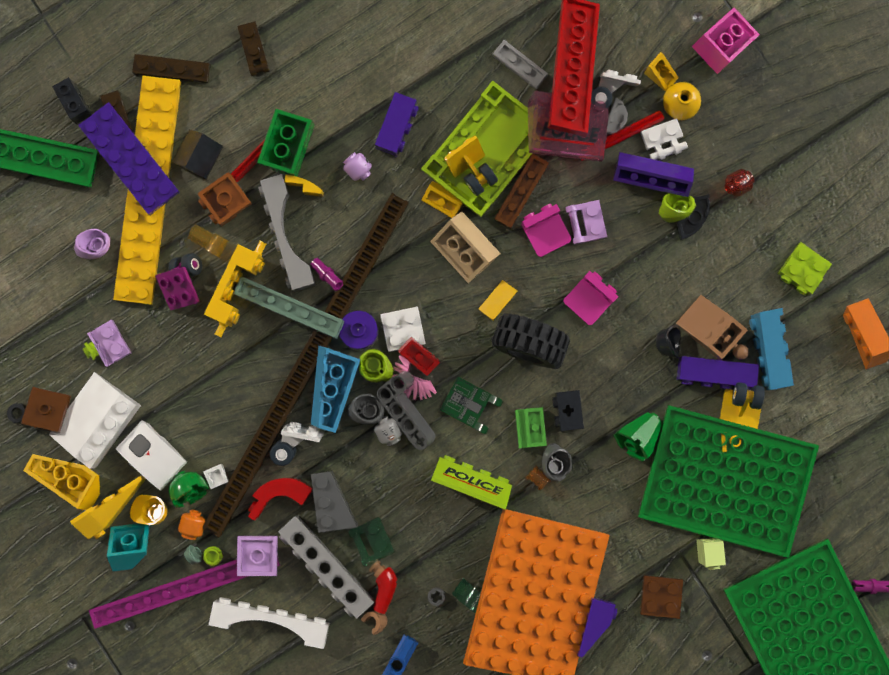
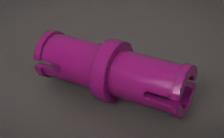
(326, 274)
(870, 586)

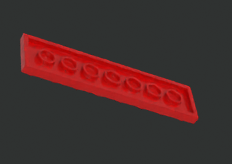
(574, 67)

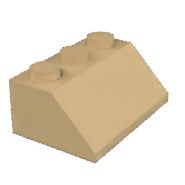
(465, 247)

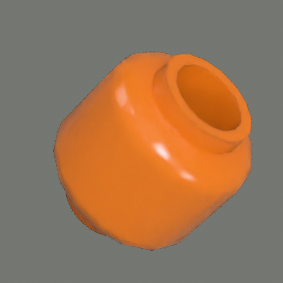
(191, 525)

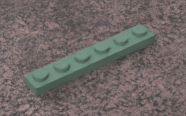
(289, 307)

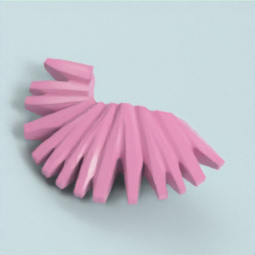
(419, 385)

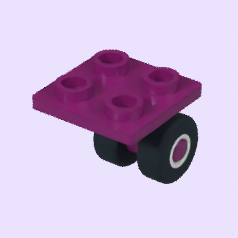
(177, 283)

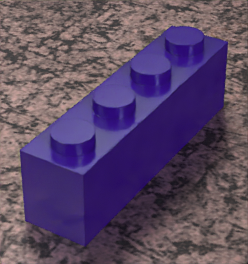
(653, 174)
(716, 372)

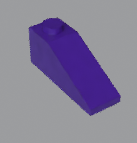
(598, 620)

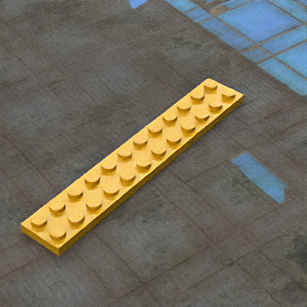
(142, 231)

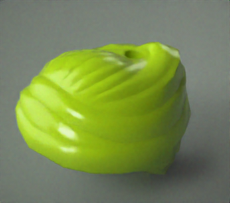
(676, 207)
(372, 362)

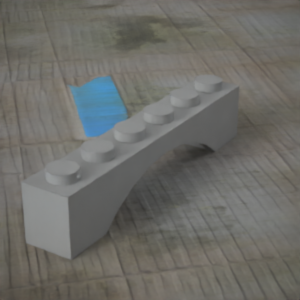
(276, 197)

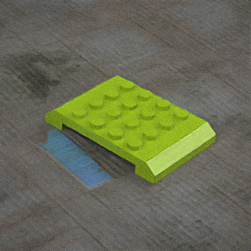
(503, 133)

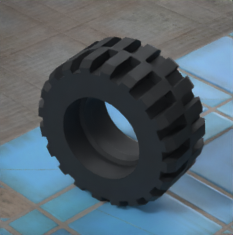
(530, 341)

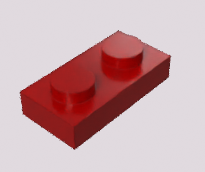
(419, 356)

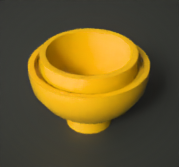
(676, 106)

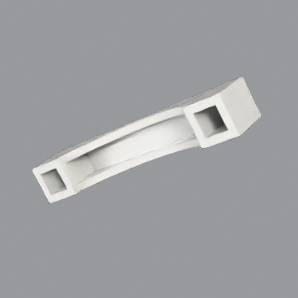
(311, 631)

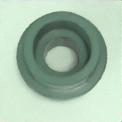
(193, 554)

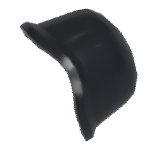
(669, 341)

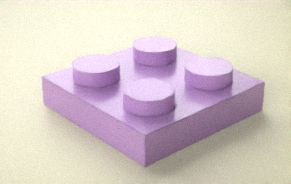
(257, 555)

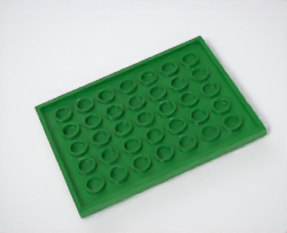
(736, 495)
(807, 618)

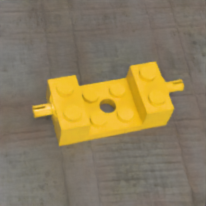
(241, 259)

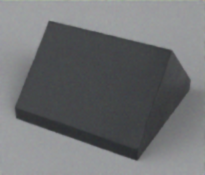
(197, 154)

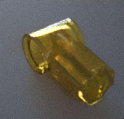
(211, 242)

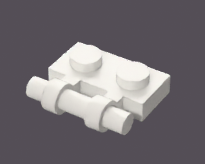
(662, 134)

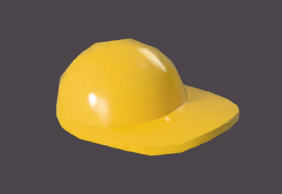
(148, 510)

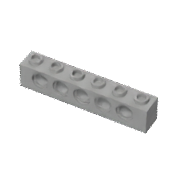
(337, 569)

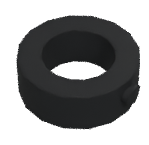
(10, 412)

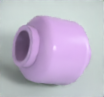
(357, 166)

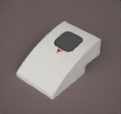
(151, 455)

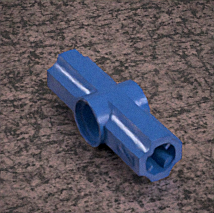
(402, 653)

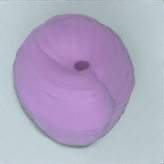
(92, 244)

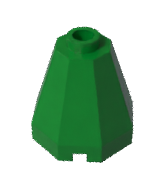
(640, 436)

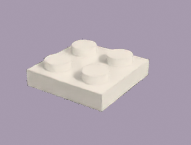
(401, 326)

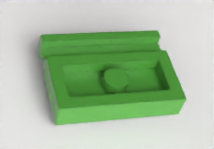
(530, 427)

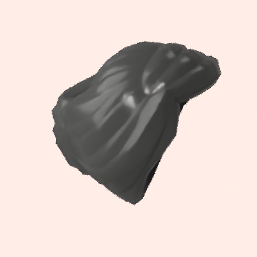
(370, 408)
(558, 465)

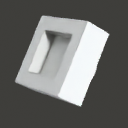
(216, 476)

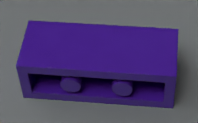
(396, 124)

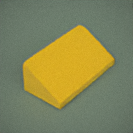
(442, 200)
(497, 300)

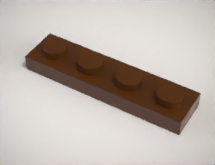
(521, 191)

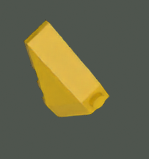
(68, 480)
(100, 517)

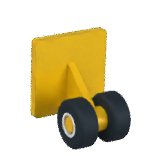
(464, 158)
(743, 405)

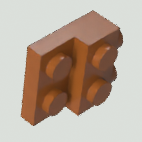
(223, 199)

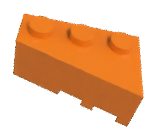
(867, 333)

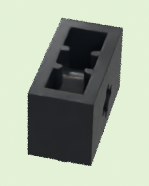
(72, 100)
(575, 418)

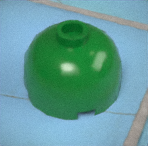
(187, 488)

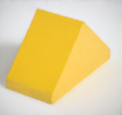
(661, 72)

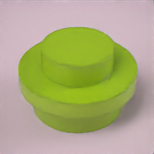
(90, 350)
(212, 556)

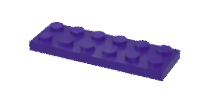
(129, 158)

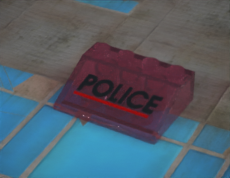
(563, 144)

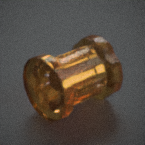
(537, 477)

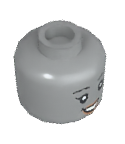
(388, 431)

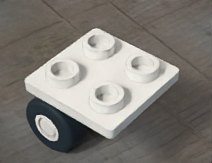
(609, 83)
(292, 435)

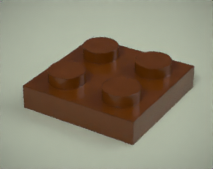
(661, 596)

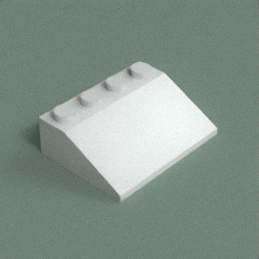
(95, 421)

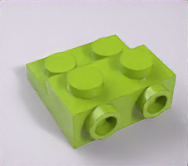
(804, 269)

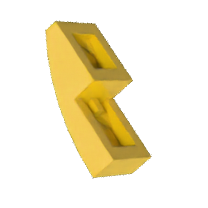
(308, 187)

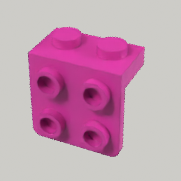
(546, 230)
(590, 298)

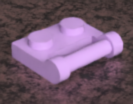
(592, 220)

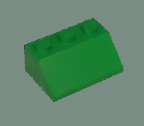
(286, 143)

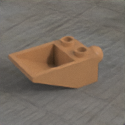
(710, 327)

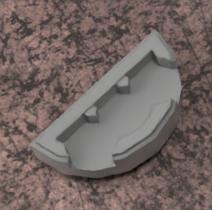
(617, 117)

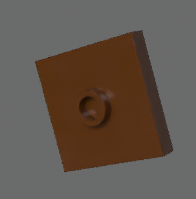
(46, 410)

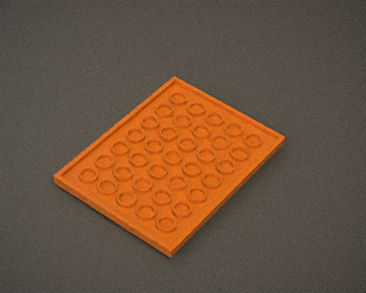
(535, 596)

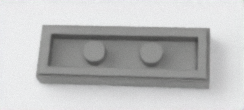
(520, 64)

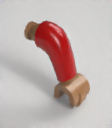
(387, 585)

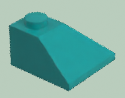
(127, 546)

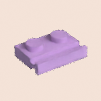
(109, 343)

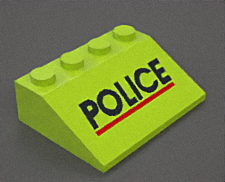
(472, 482)

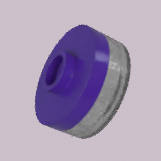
(359, 331)

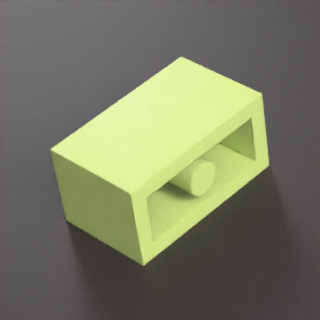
(711, 553)

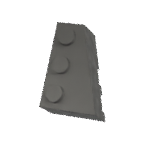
(330, 504)

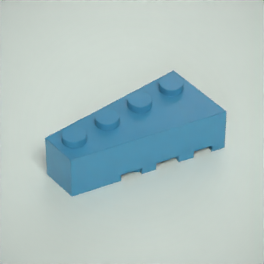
(771, 349)
(332, 386)

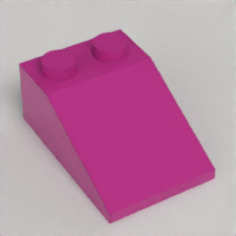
(725, 40)

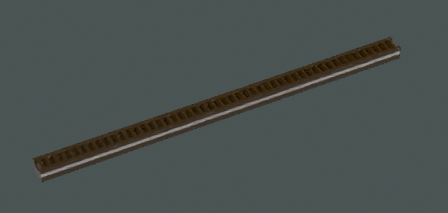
(304, 368)

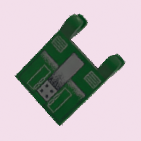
(467, 403)

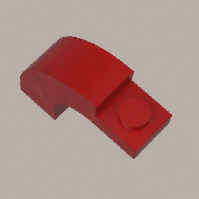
(289, 487)

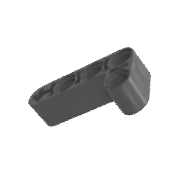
(408, 410)

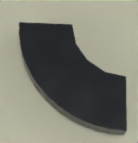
(692, 223)

